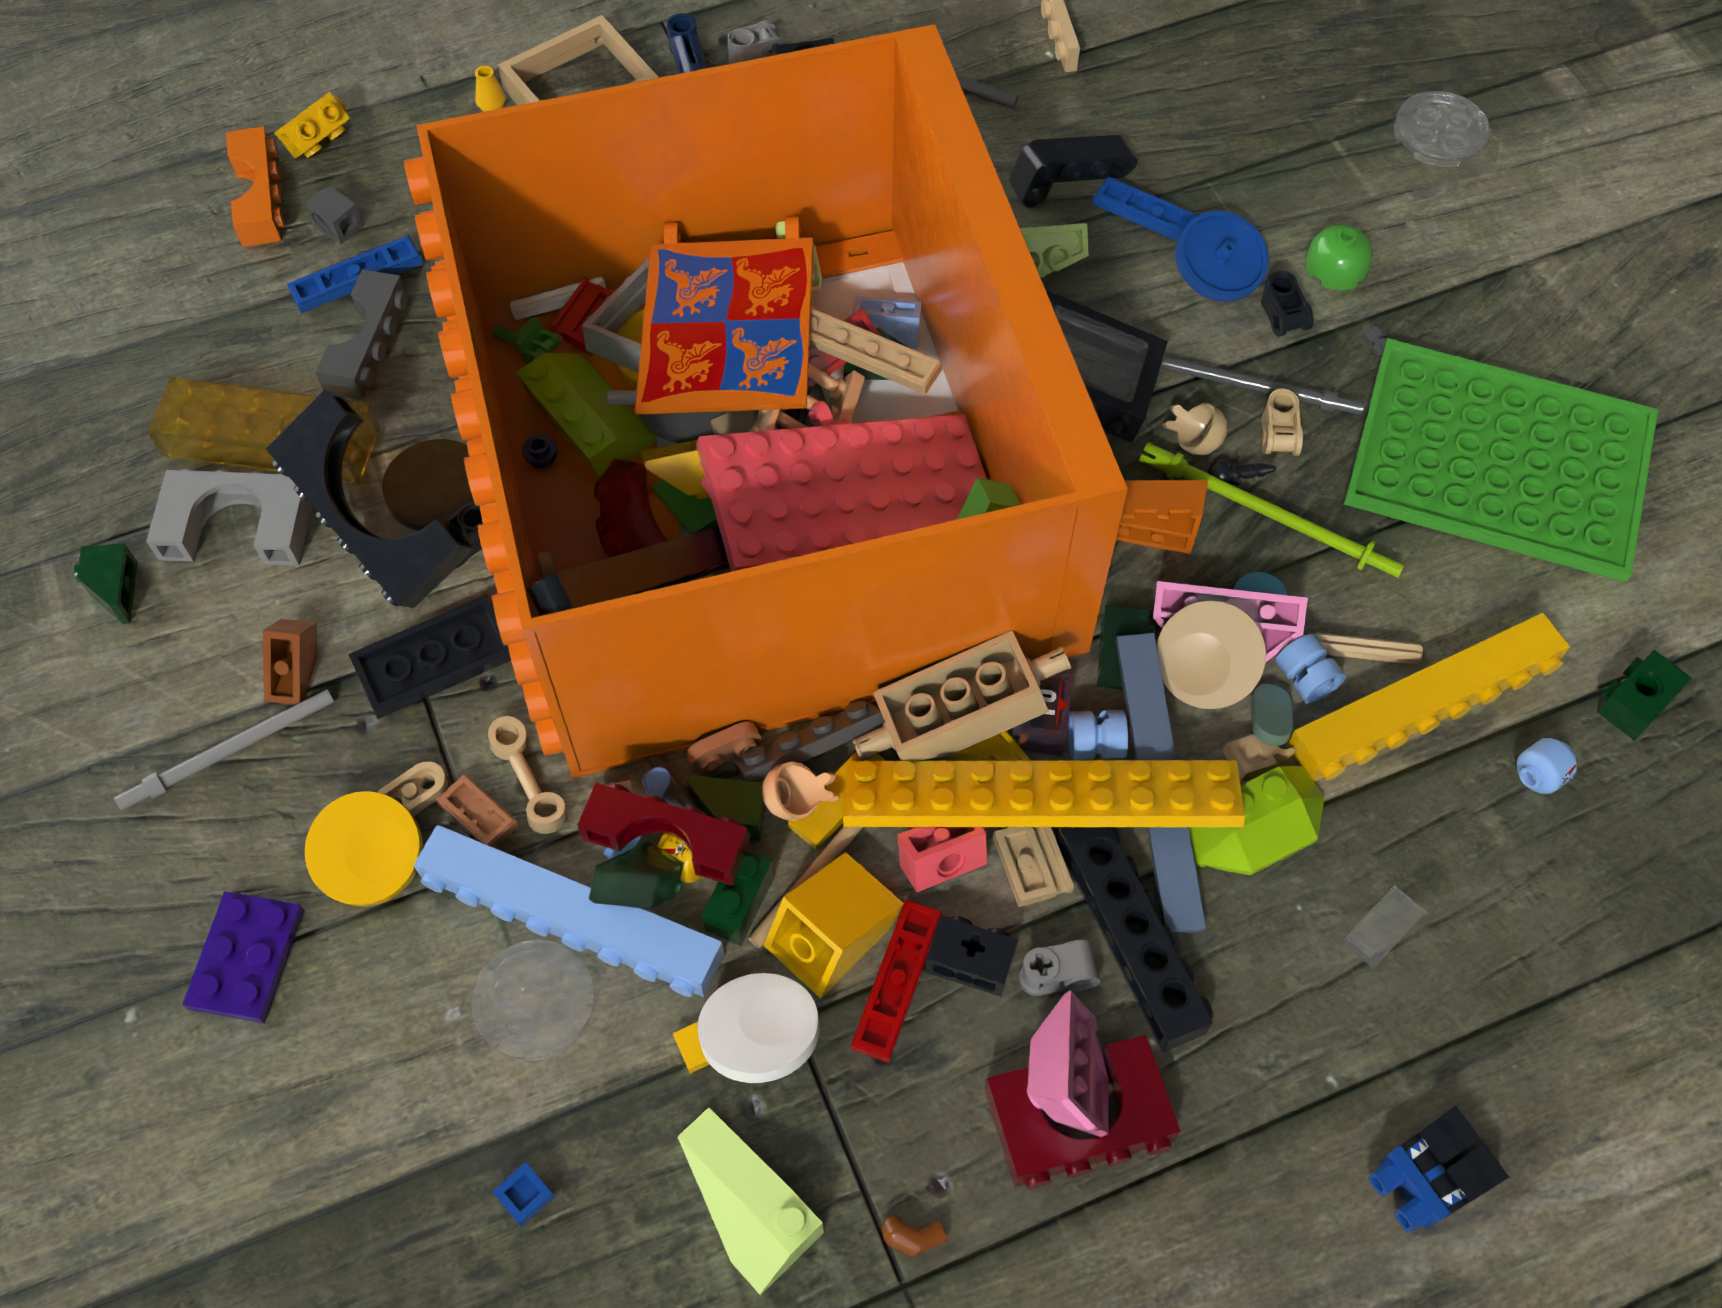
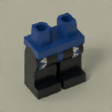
(1423, 1180)

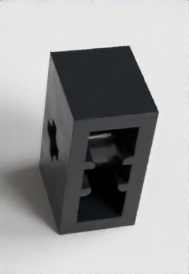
(985, 970)

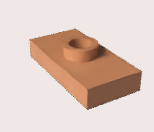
(477, 812)

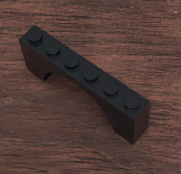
(312, 457)

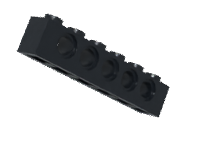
(1168, 1023)

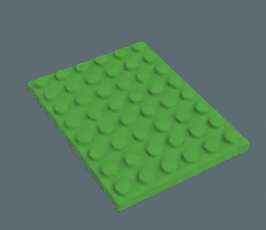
(1504, 459)

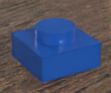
(523, 1194)

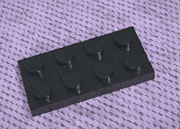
(430, 657)

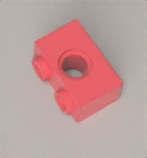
(940, 853)

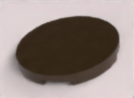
(427, 483)

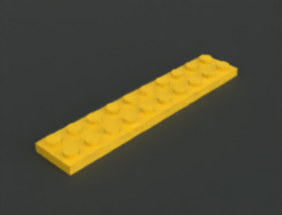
(1043, 793)

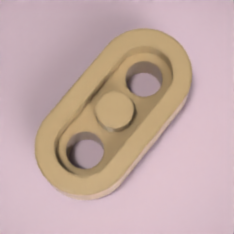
(409, 786)

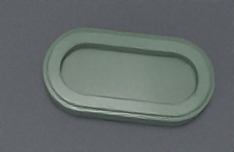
(1271, 714)

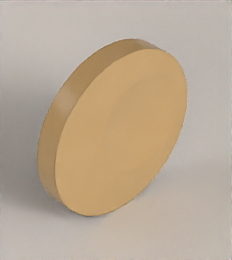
(1211, 654)

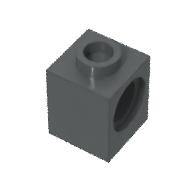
(334, 215)

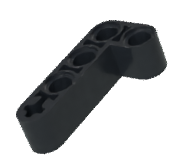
(1068, 160)

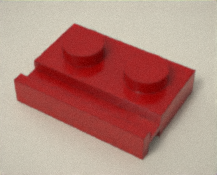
(581, 304)

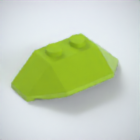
(1280, 819)

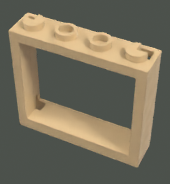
(564, 48)

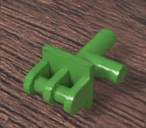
(529, 339)

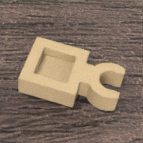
(1255, 756)

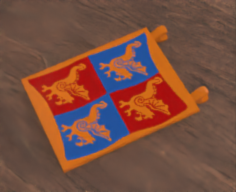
(726, 324)

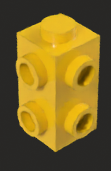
(312, 125)

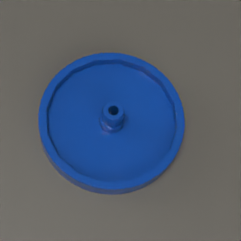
(1222, 256)

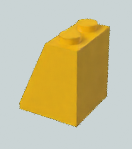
(831, 923)

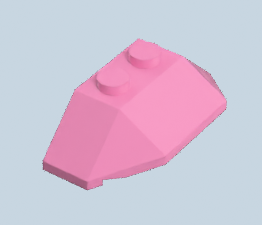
(1277, 616)
(1069, 1068)

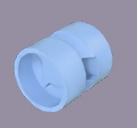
(1312, 671)
(1097, 734)

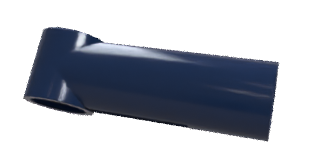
(685, 43)

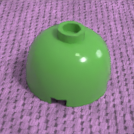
(1339, 257)

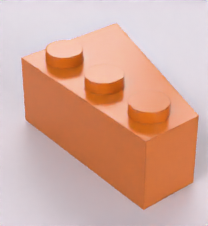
(1163, 513)

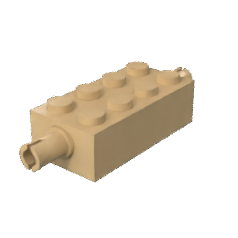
(961, 701)

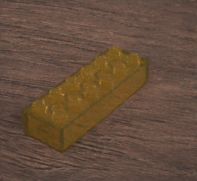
(239, 422)

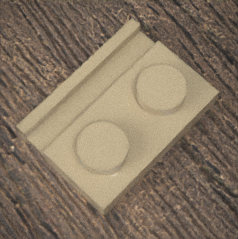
(1032, 863)

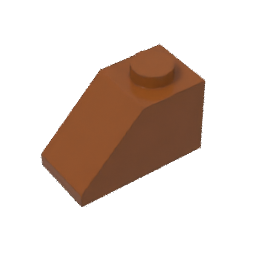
(288, 660)

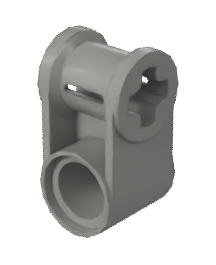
(753, 42)
(1065, 969)

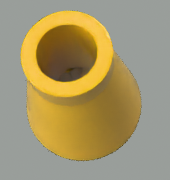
(488, 90)

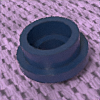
(543, 457)

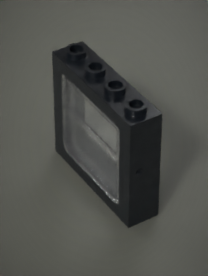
(1114, 363)

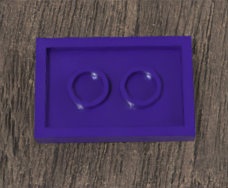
(243, 957)

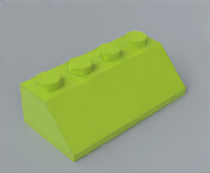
(576, 404)

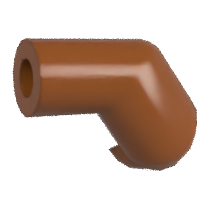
(909, 1239)

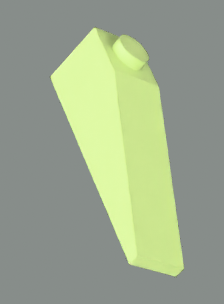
(1056, 246)
(751, 1206)

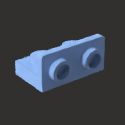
(893, 316)

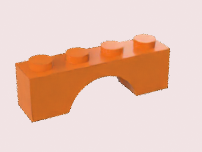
(257, 211)

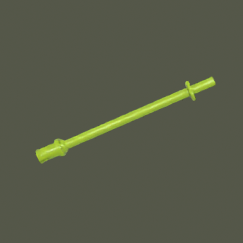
(1177, 466)

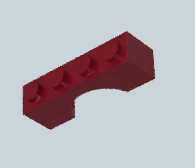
(618, 816)

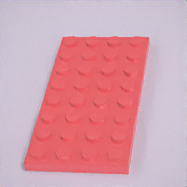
(835, 484)

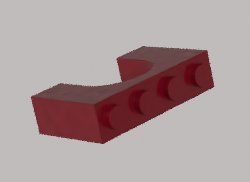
(1039, 1151)

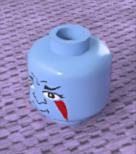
(1548, 765)

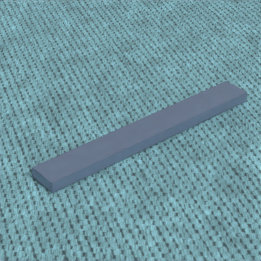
(1153, 740)

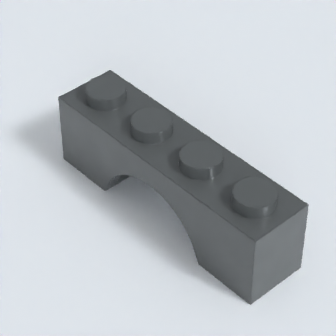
(352, 365)

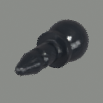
(1233, 472)

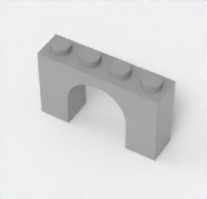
(194, 496)

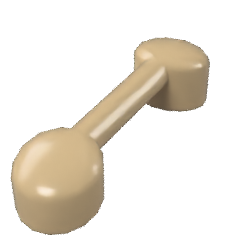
(509, 741)

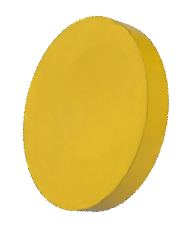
(363, 849)

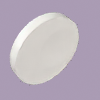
(758, 1028)

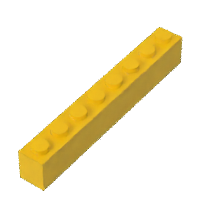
(1428, 697)

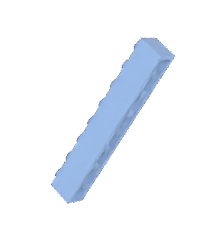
(563, 908)

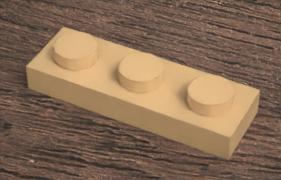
(1062, 32)

